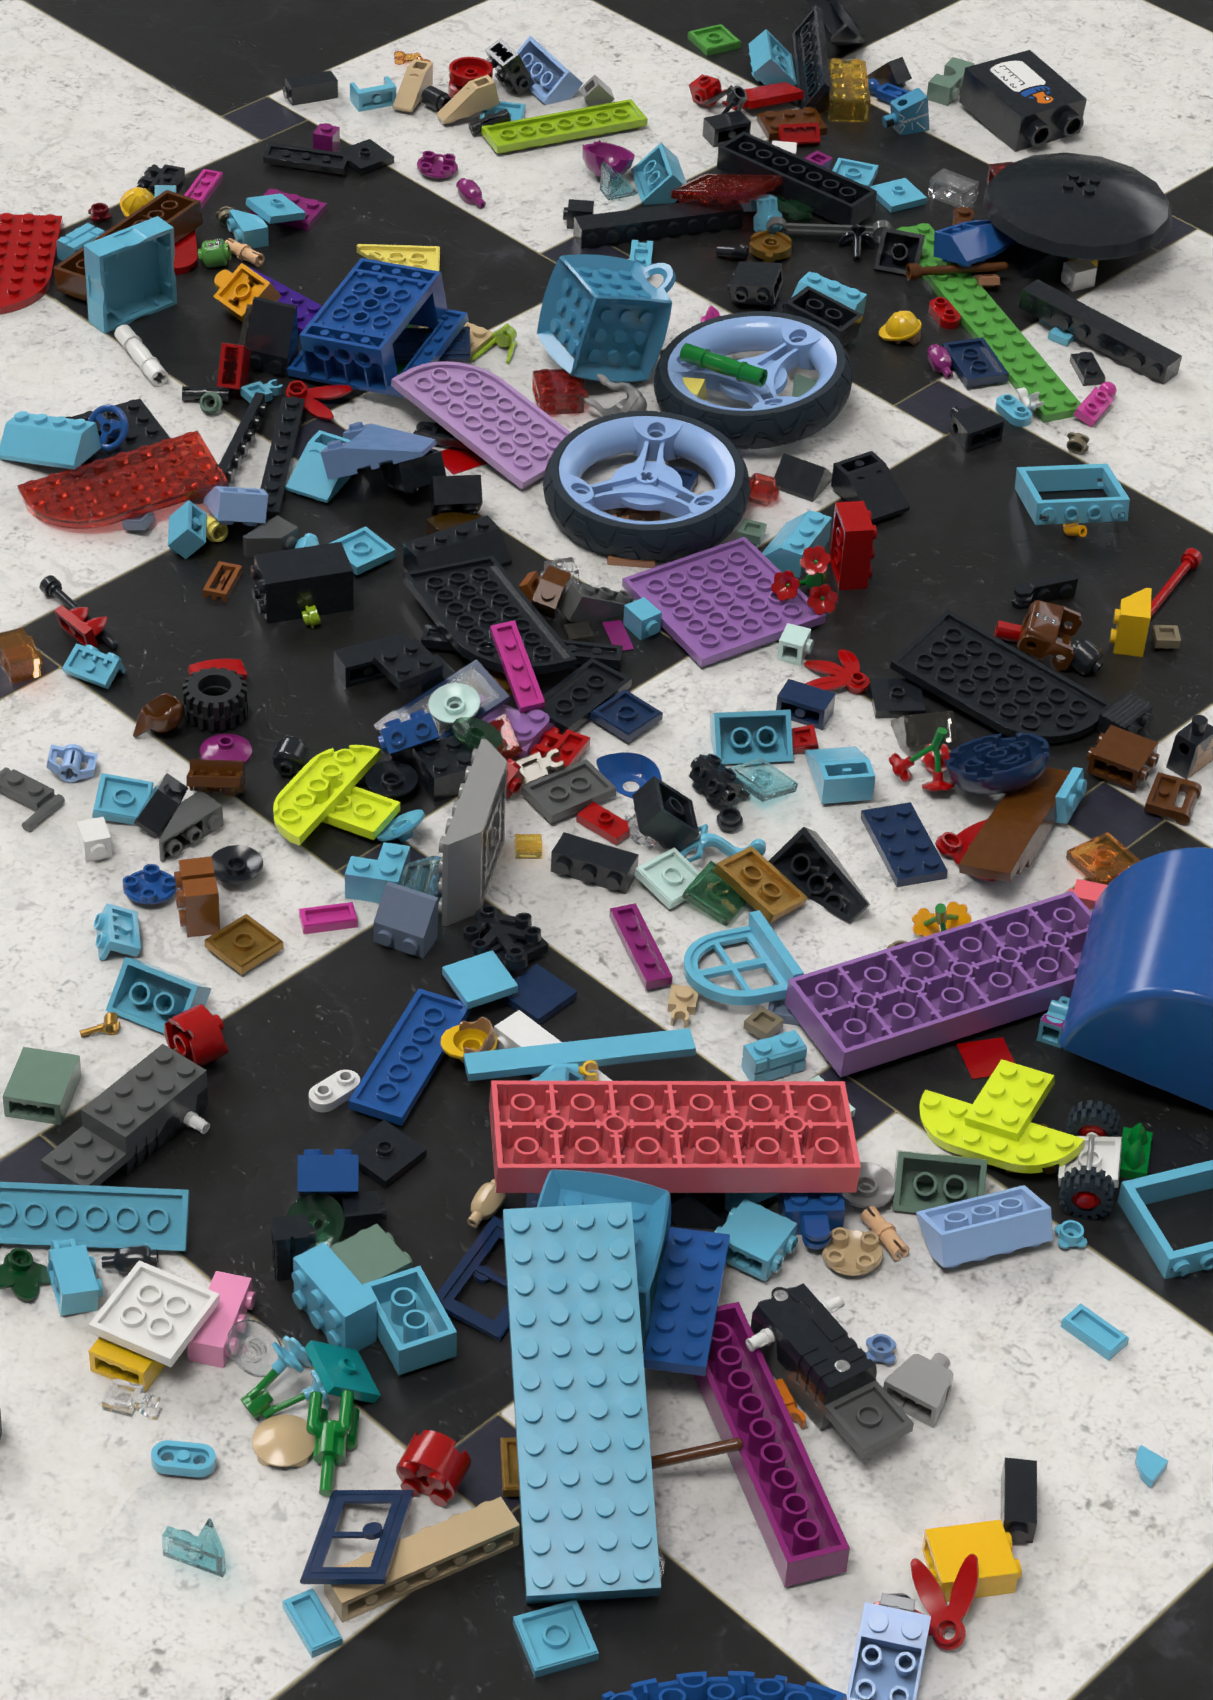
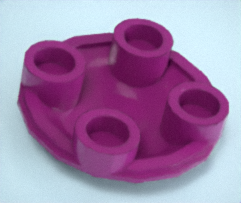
(437, 165)

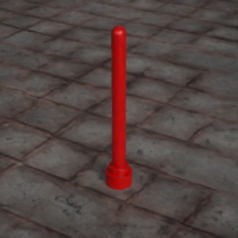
(1189, 560)

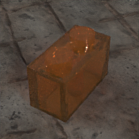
(19, 655)

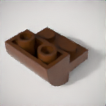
(216, 775)

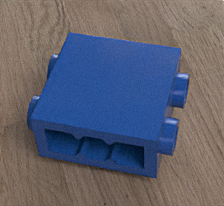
(405, 735)

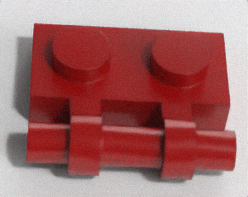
(570, 745)

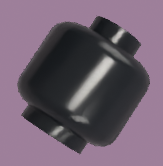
(1086, 657)
(290, 756)

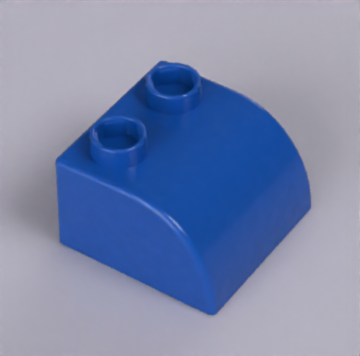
(1149, 976)

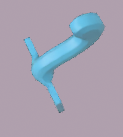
(713, 840)

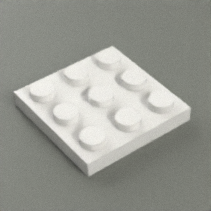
(154, 1313)

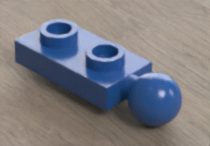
(885, 92)

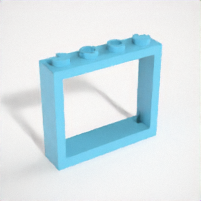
(1071, 477)
(1158, 1187)

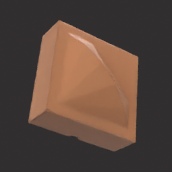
(987, 280)

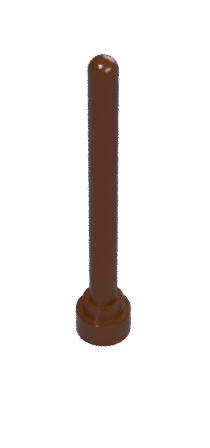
(916, 271)
(696, 1453)

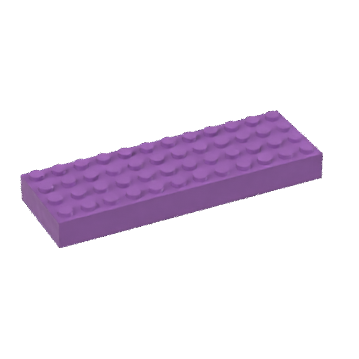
(942, 984)

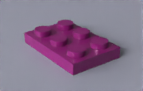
(312, 207)

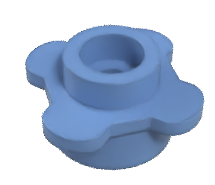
(881, 1349)

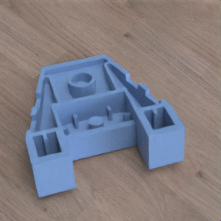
(371, 447)

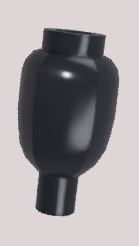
(127, 1257)

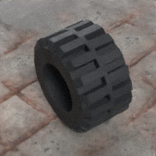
(215, 699)

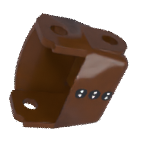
(1047, 636)

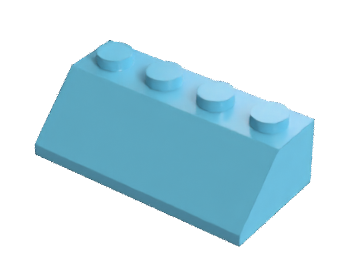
(49, 440)

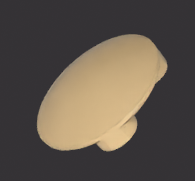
(852, 1251)
(283, 1441)

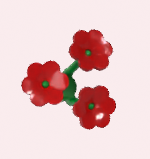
(821, 596)

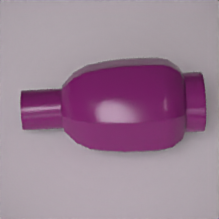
(470, 192)
(940, 360)

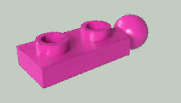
(1096, 403)

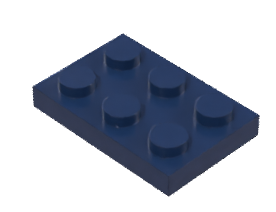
(976, 362)

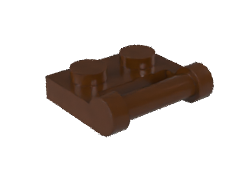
(1164, 795)

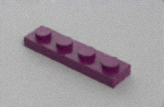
(640, 946)

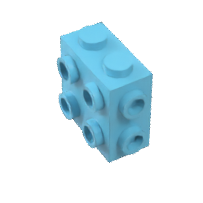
(758, 1239)

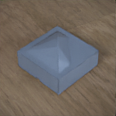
(139, 523)

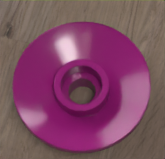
(226, 748)

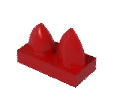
(73, 623)

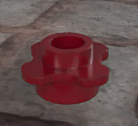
(99, 212)

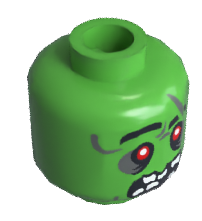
(214, 253)

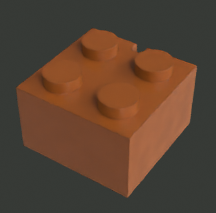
(197, 896)

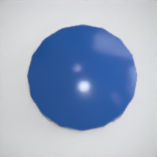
(149, 885)

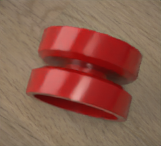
(466, 69)

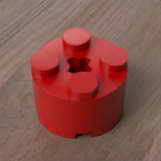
(196, 1035)
(433, 1467)

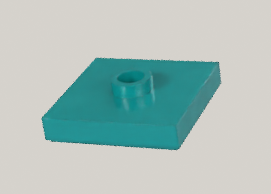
(341, 1371)

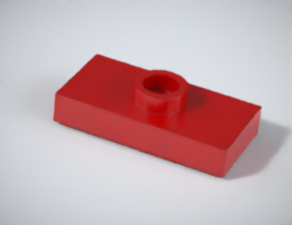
(800, 133)
(604, 823)

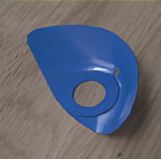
(627, 767)

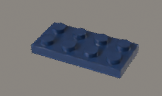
(904, 844)

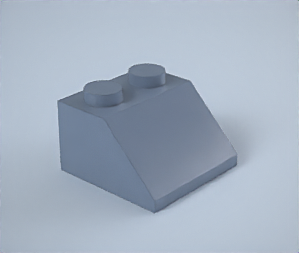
(406, 920)

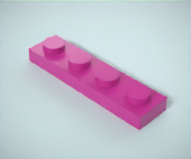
(517, 666)

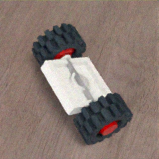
(1090, 1178)

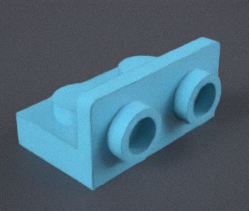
(93, 666)
(117, 931)

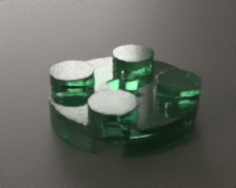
(795, 209)

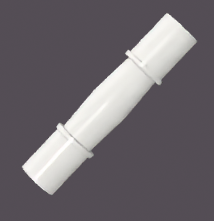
(141, 355)

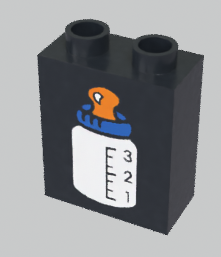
(1022, 100)

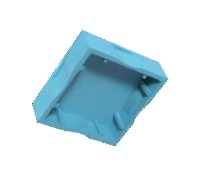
(130, 274)

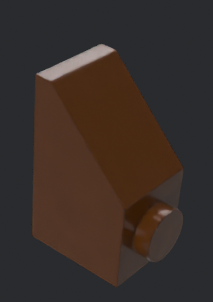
(550, 591)

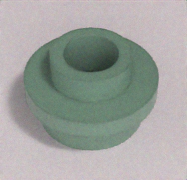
(205, 400)

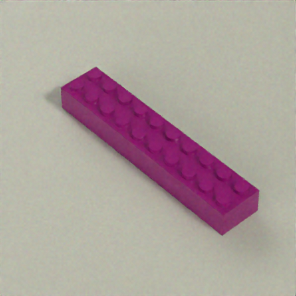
(773, 1460)

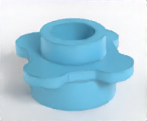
(1070, 1234)

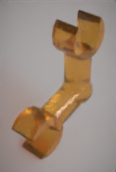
(400, 57)

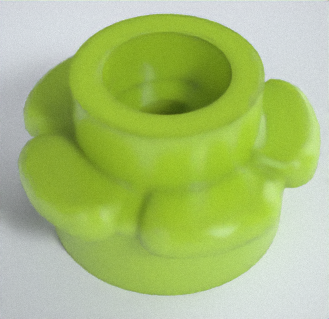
(311, 616)

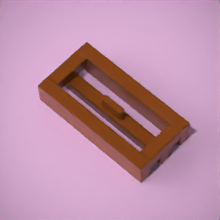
(219, 592)

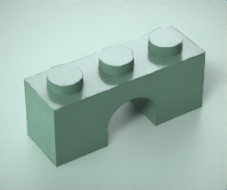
(947, 87)

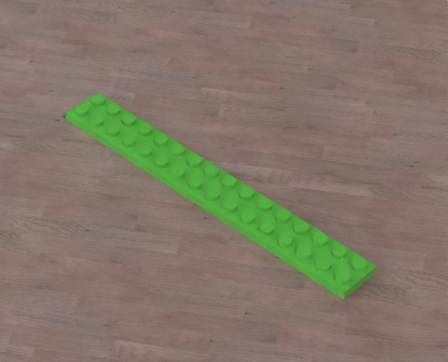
(985, 319)

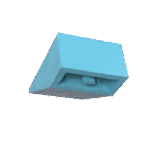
(310, 475)
(841, 774)

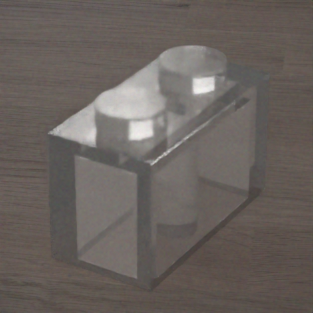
(953, 188)

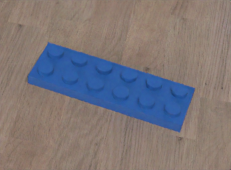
(407, 1058)
(686, 1301)

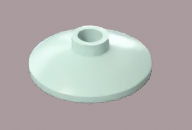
(454, 702)

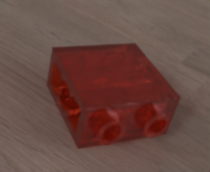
(558, 392)

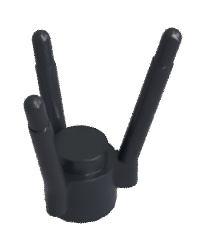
(735, 97)

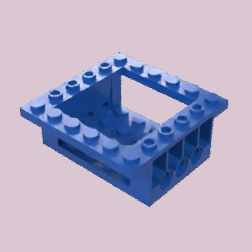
(362, 319)

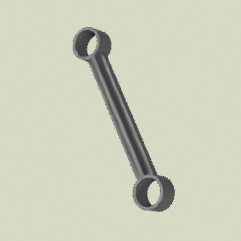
(823, 230)

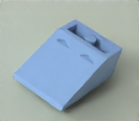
(237, 505)
(888, 1654)

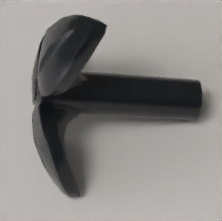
(858, 239)

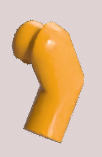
(1075, 530)

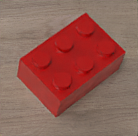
(852, 545)

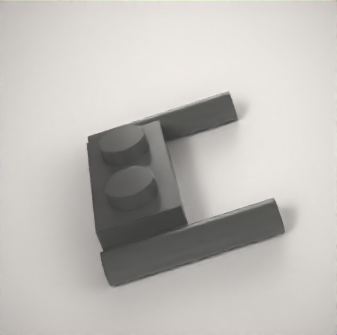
(31, 794)

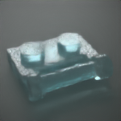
(416, 875)

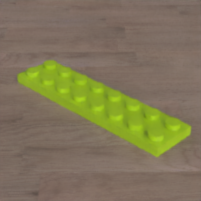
(564, 126)

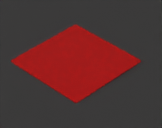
(460, 460)
(984, 1056)

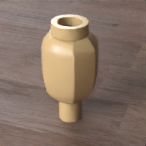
(485, 1204)

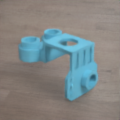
(766, 208)

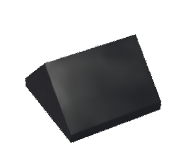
(801, 477)

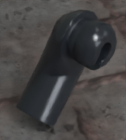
(739, 252)

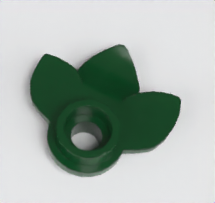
(22, 1274)

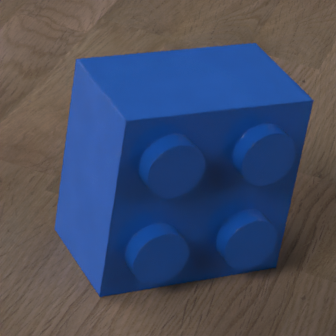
(328, 1172)

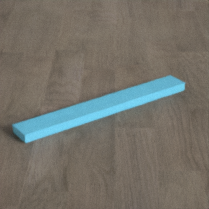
(601, 1050)

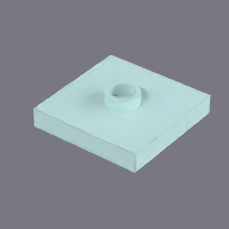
(667, 876)

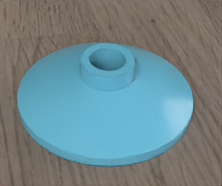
(402, 826)

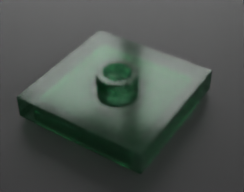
(714, 895)

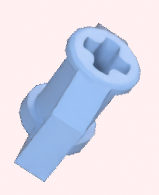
(72, 758)

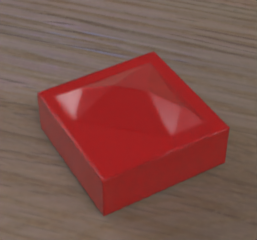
(804, 739)

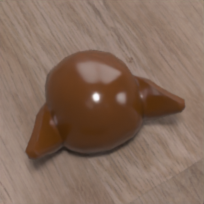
(159, 715)

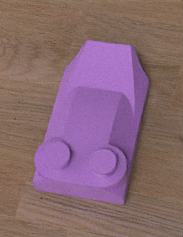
(527, 726)

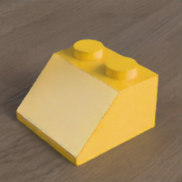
(1132, 624)

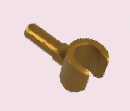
(109, 1026)

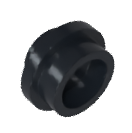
(729, 819)

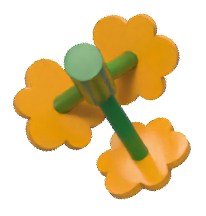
(928, 924)

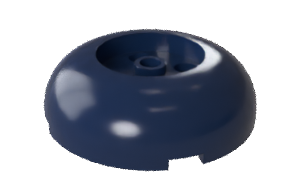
(998, 764)

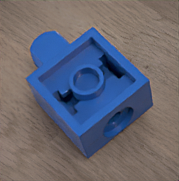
(814, 1214)

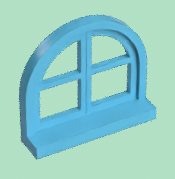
(770, 953)

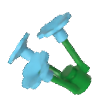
(289, 1356)

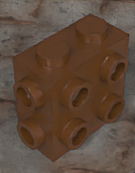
(1122, 757)

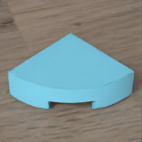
(1149, 1465)

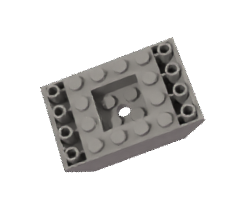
(473, 836)

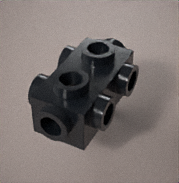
(716, 781)

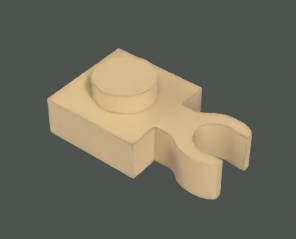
(682, 1003)

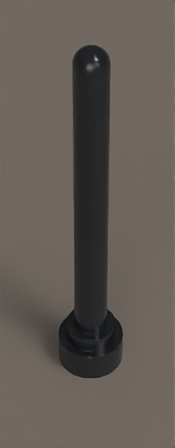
(53, 588)

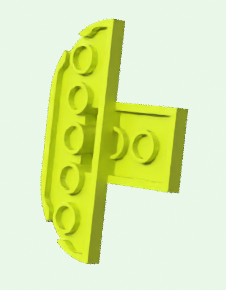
(328, 794)
(1000, 1122)

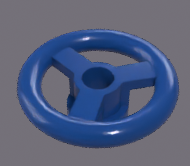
(118, 429)

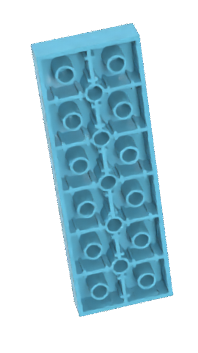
(580, 1404)

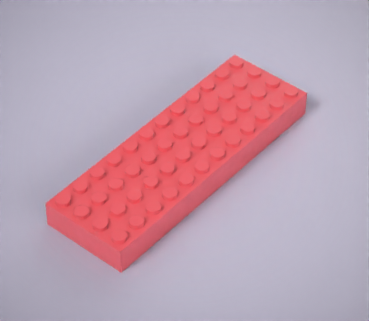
(677, 1134)

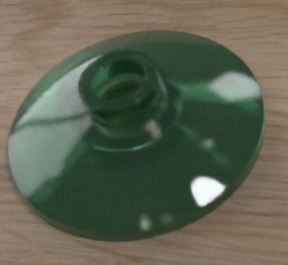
(472, 730)
(324, 1208)

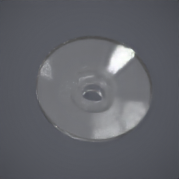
(251, 1347)

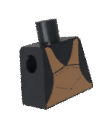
(1192, 748)

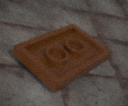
(770, 120)

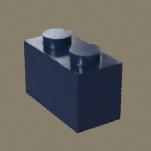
(807, 703)

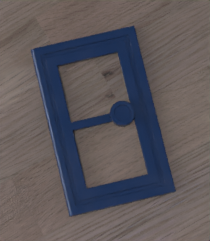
(482, 1274)
(389, 1537)

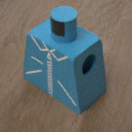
(908, 113)

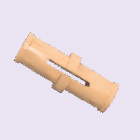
(245, 253)
(885, 1232)

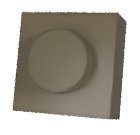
(1166, 636)
(763, 1023)

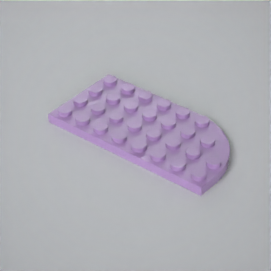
(485, 416)

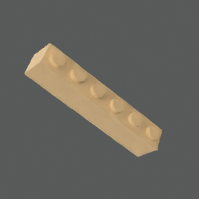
(430, 1557)

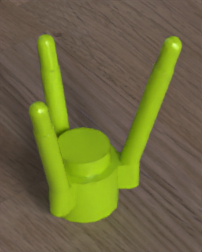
(503, 337)

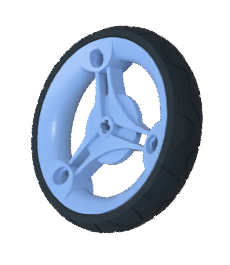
(772, 419)
(646, 486)

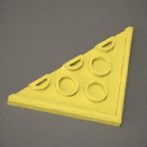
(415, 256)

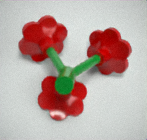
(934, 759)

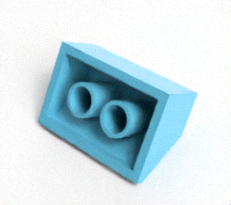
(771, 60)
(657, 176)
(848, 296)
(794, 537)
(752, 736)
(153, 994)

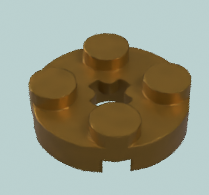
(770, 246)

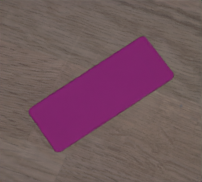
(618, 634)

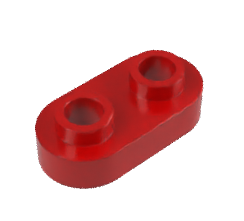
(944, 313)

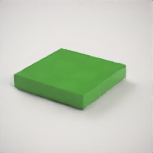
(714, 39)

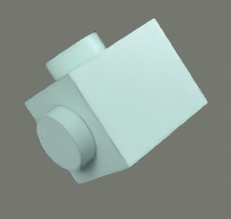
(794, 644)

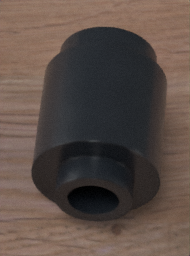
(435, 98)

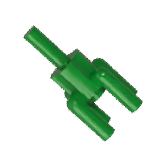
(332, 1436)

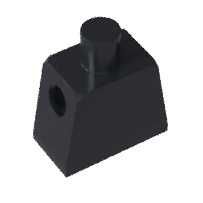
(975, 427)

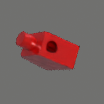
(233, 366)

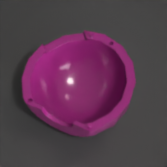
(614, 155)

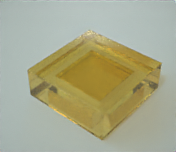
(528, 846)

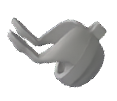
(633, 402)

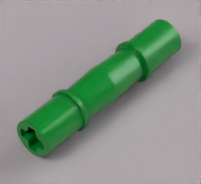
(723, 365)

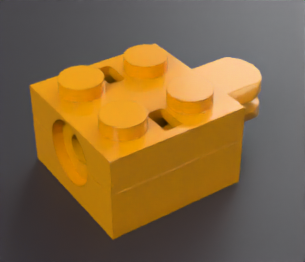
(240, 288)

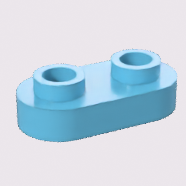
(1013, 410)
(184, 1458)

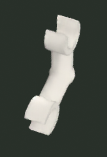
(1030, 401)

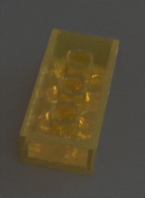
(849, 91)

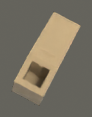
(416, 79)
(472, 98)

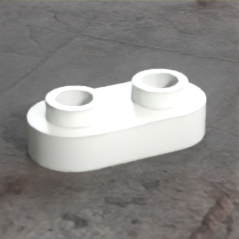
(333, 1090)

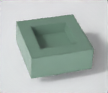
(752, 530)

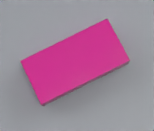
(328, 918)

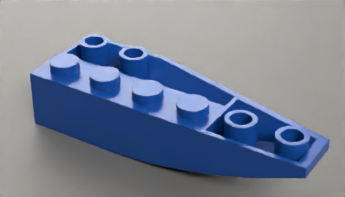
(970, 242)

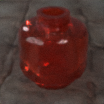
(762, 489)

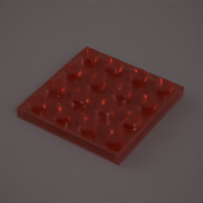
(726, 188)

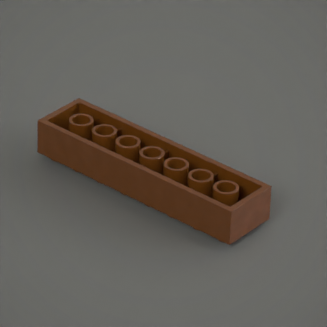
(175, 209)

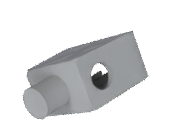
(921, 1387)

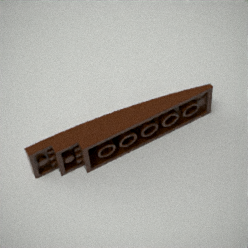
(1015, 830)

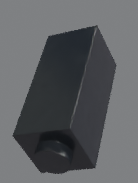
(311, 88)
(1019, 1499)

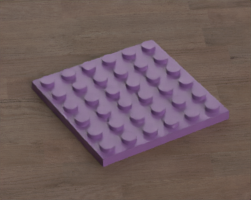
(721, 601)

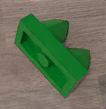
(1135, 1152)

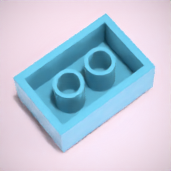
(334, 1298)
(412, 1321)

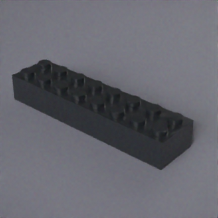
(802, 180)

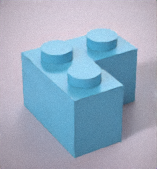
(367, 877)

